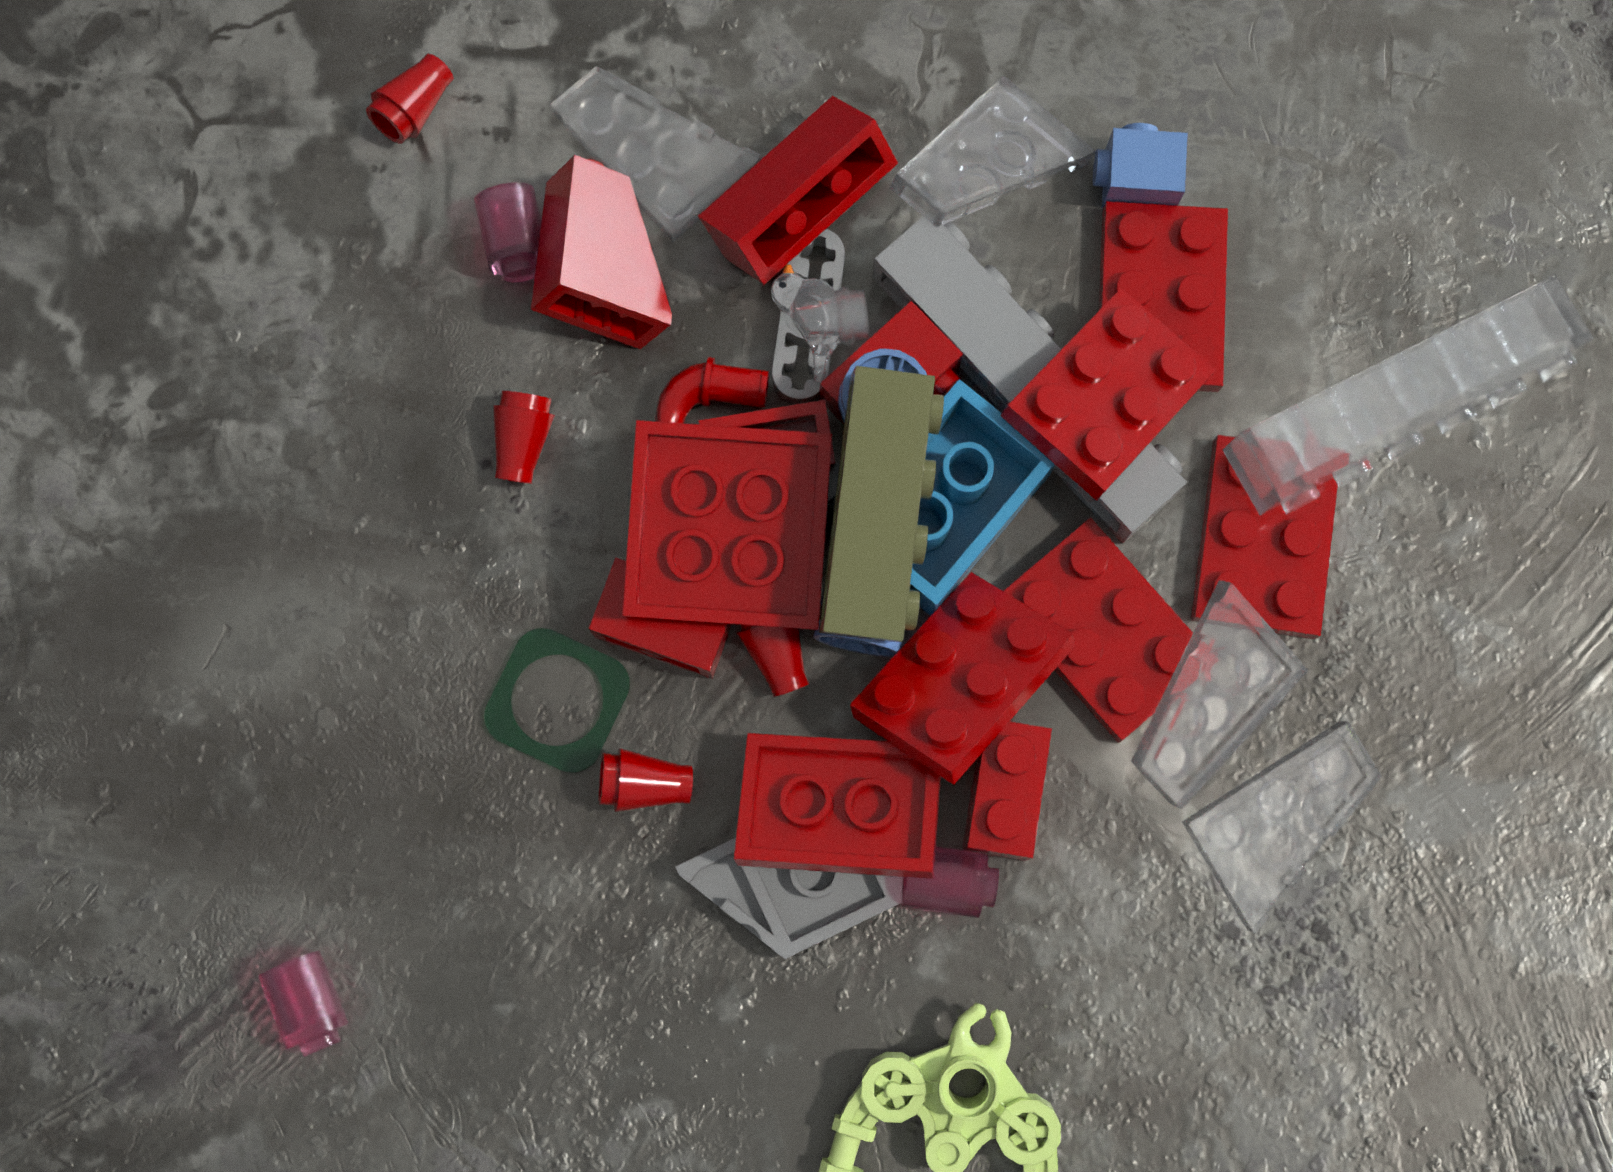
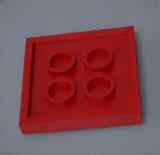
(727, 525)

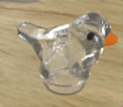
(821, 314)

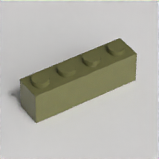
(878, 505)

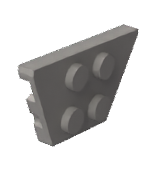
(789, 906)

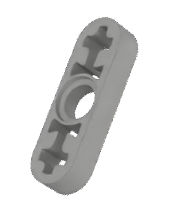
(786, 357)

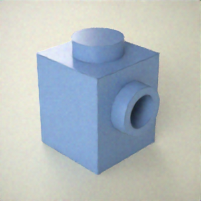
(1142, 165)

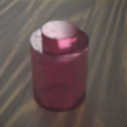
(510, 229)
(959, 884)
(304, 1003)

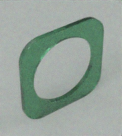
(537, 645)

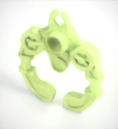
(954, 1126)

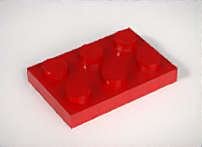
(1174, 267)
(1108, 393)
(1269, 557)
(1119, 623)
(962, 677)
(836, 807)

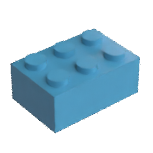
(978, 489)

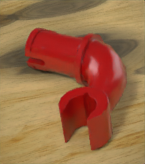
(708, 383)

